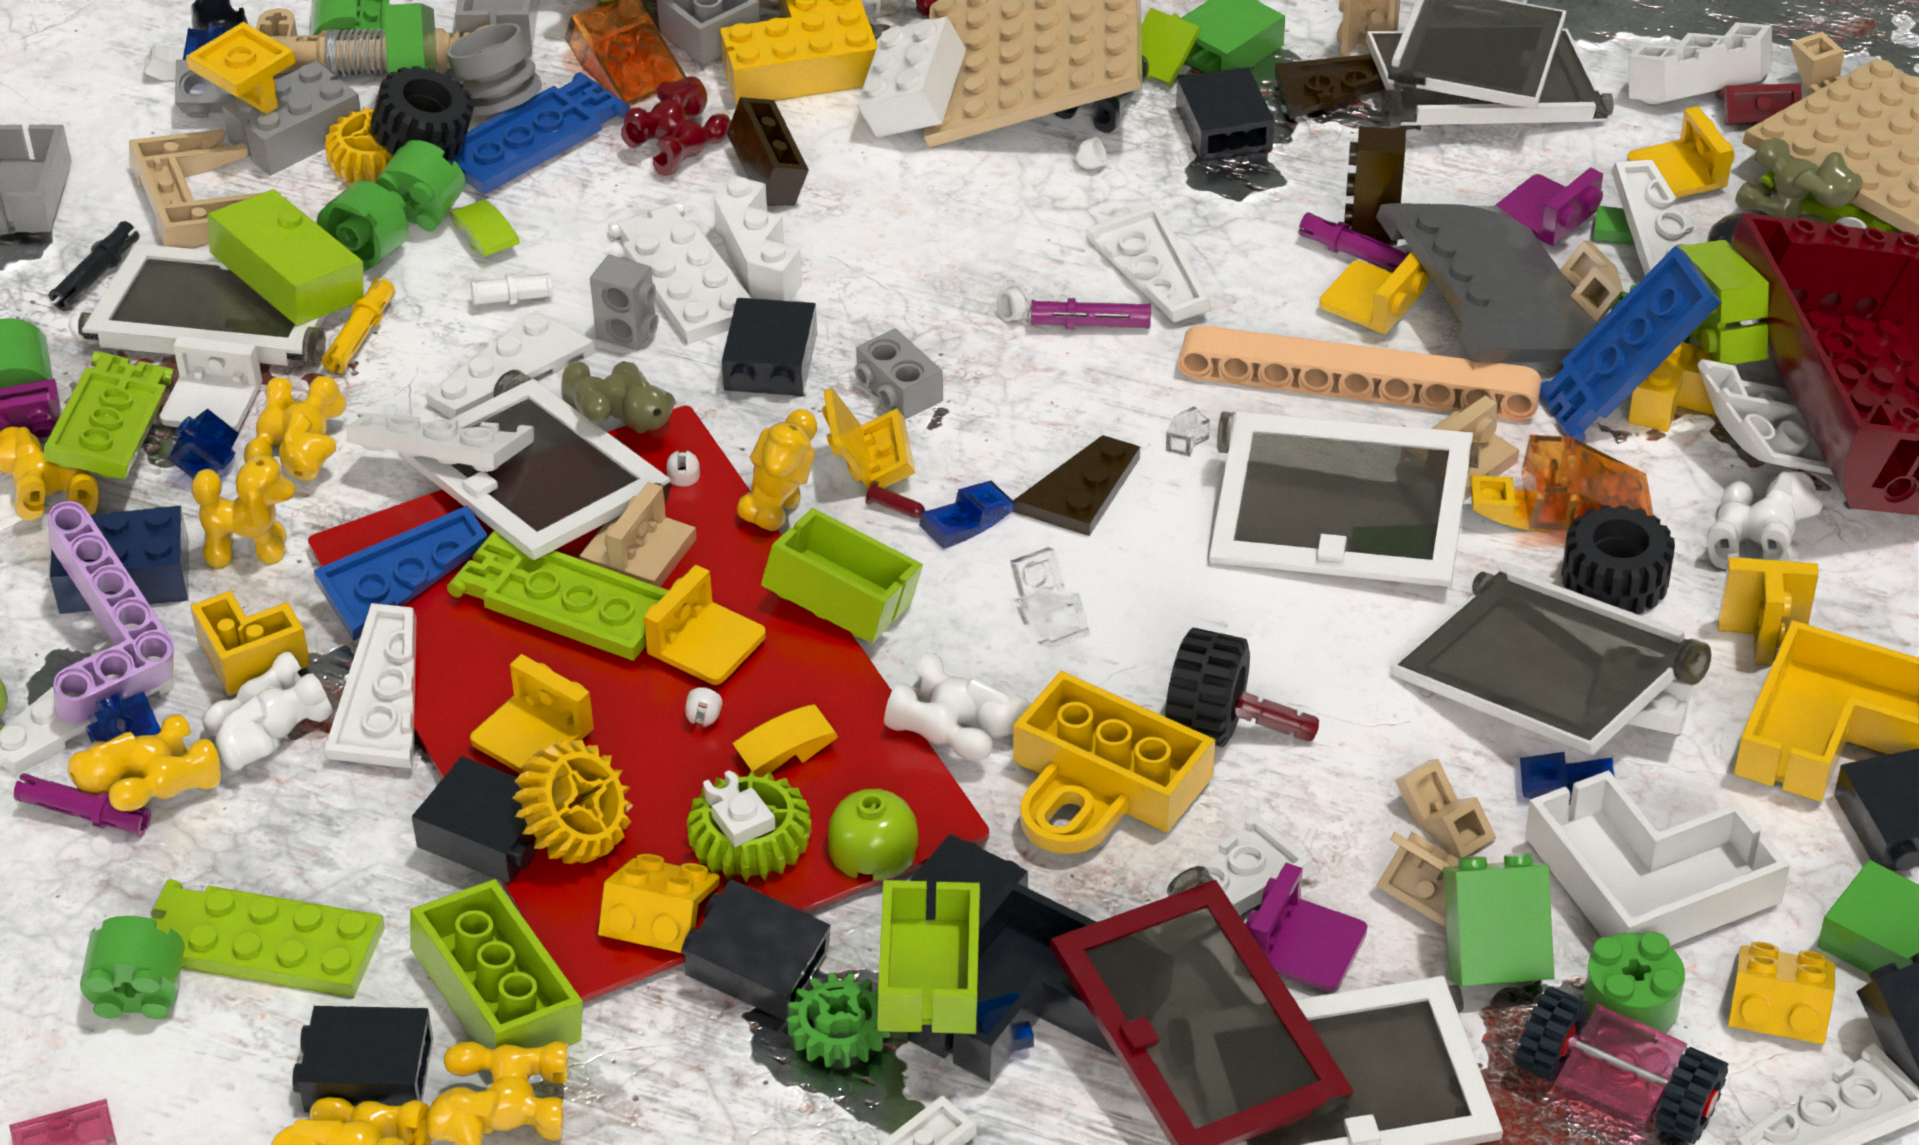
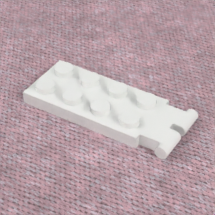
(688, 272)

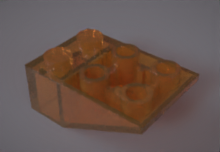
(622, 49)
(1570, 477)

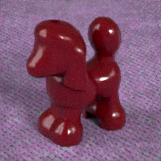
(673, 125)

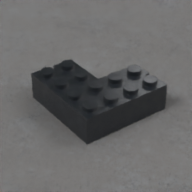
(1018, 959)

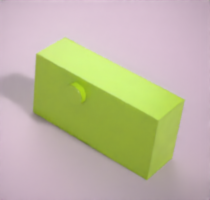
(285, 257)
(494, 970)

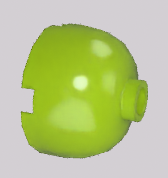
(873, 834)

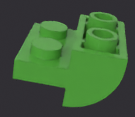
(347, 15)
(22, 353)

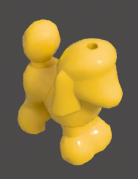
(298, 426)
(781, 464)
(37, 479)
(249, 515)
(146, 766)
(508, 1102)
(370, 1123)

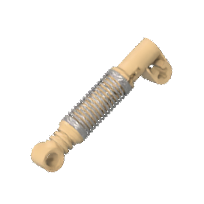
(343, 52)

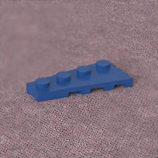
(398, 567)

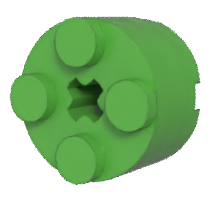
(424, 182)
(366, 221)
(132, 968)
(1636, 978)

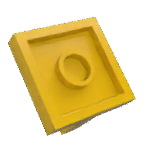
(243, 65)
(1764, 599)

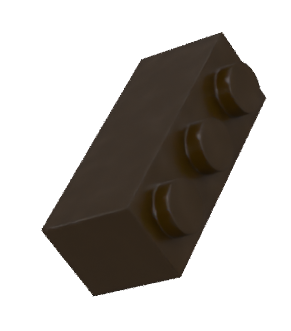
(767, 150)
(1377, 178)

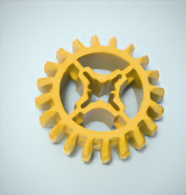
(354, 148)
(552, 783)

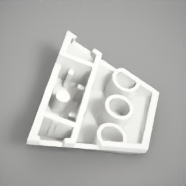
(1761, 419)

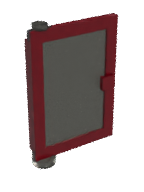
(1201, 1017)

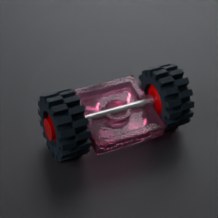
(1621, 1065)

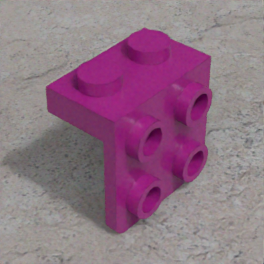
(1552, 208)
(31, 406)
(1303, 937)

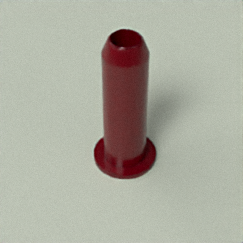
(893, 501)

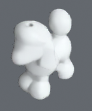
(1765, 522)
(954, 701)
(265, 712)

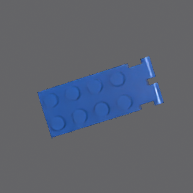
(535, 132)
(1629, 343)

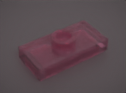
(74, 1126)

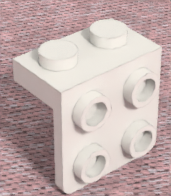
(213, 377)

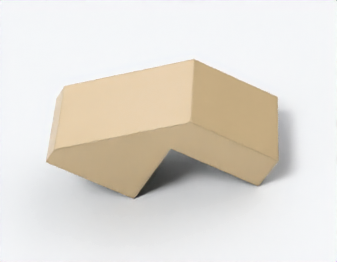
(1817, 61)
(1595, 280)
(1453, 822)

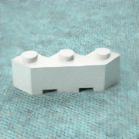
(1700, 63)
(756, 240)

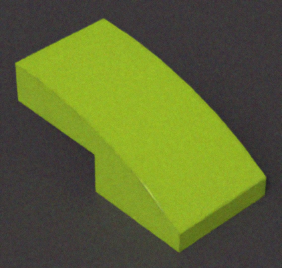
(485, 227)

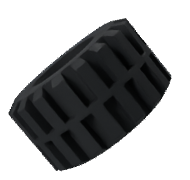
(423, 108)
(1619, 557)
(1207, 681)

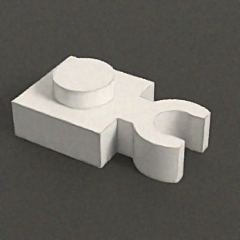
(738, 813)

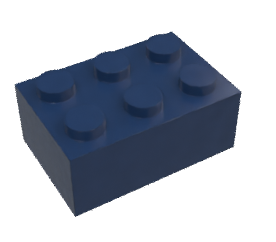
(150, 547)

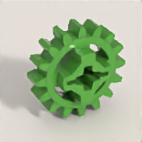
(838, 1020)

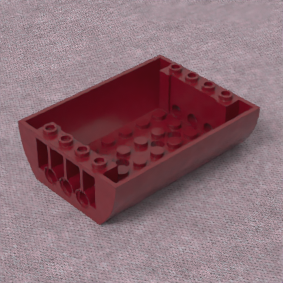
(1846, 346)

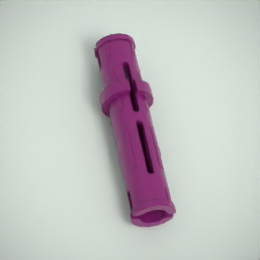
(1341, 238)
(1042, 313)
(80, 804)

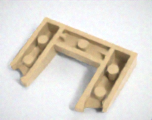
(161, 169)

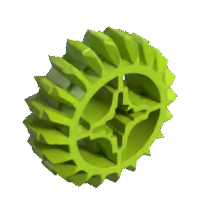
(762, 853)

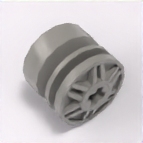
(495, 68)

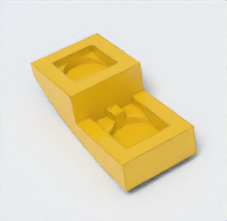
(1498, 501)
(776, 741)

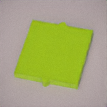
(1166, 44)

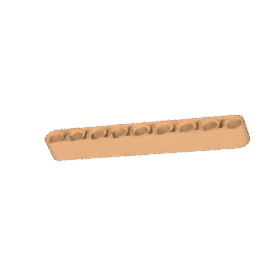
(1357, 371)

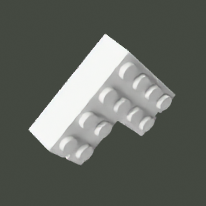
(1651, 880)

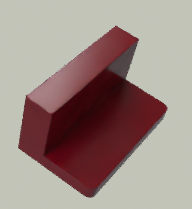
(1757, 102)

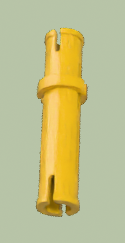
(365, 315)

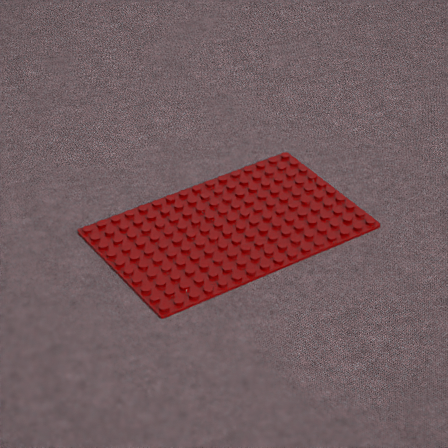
(643, 721)

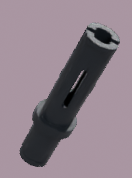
(103, 255)

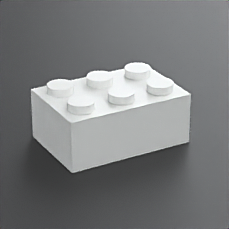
(911, 77)

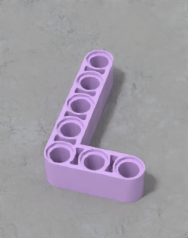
(113, 611)

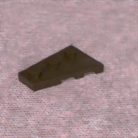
(1325, 82)
(1082, 487)

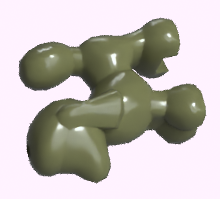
(1795, 179)
(622, 395)

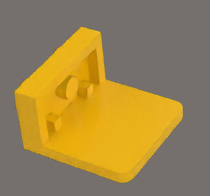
(1695, 161)
(1374, 294)
(871, 450)
(698, 633)
(538, 715)
(654, 901)
(1783, 992)

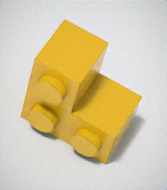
(1670, 386)
(243, 645)

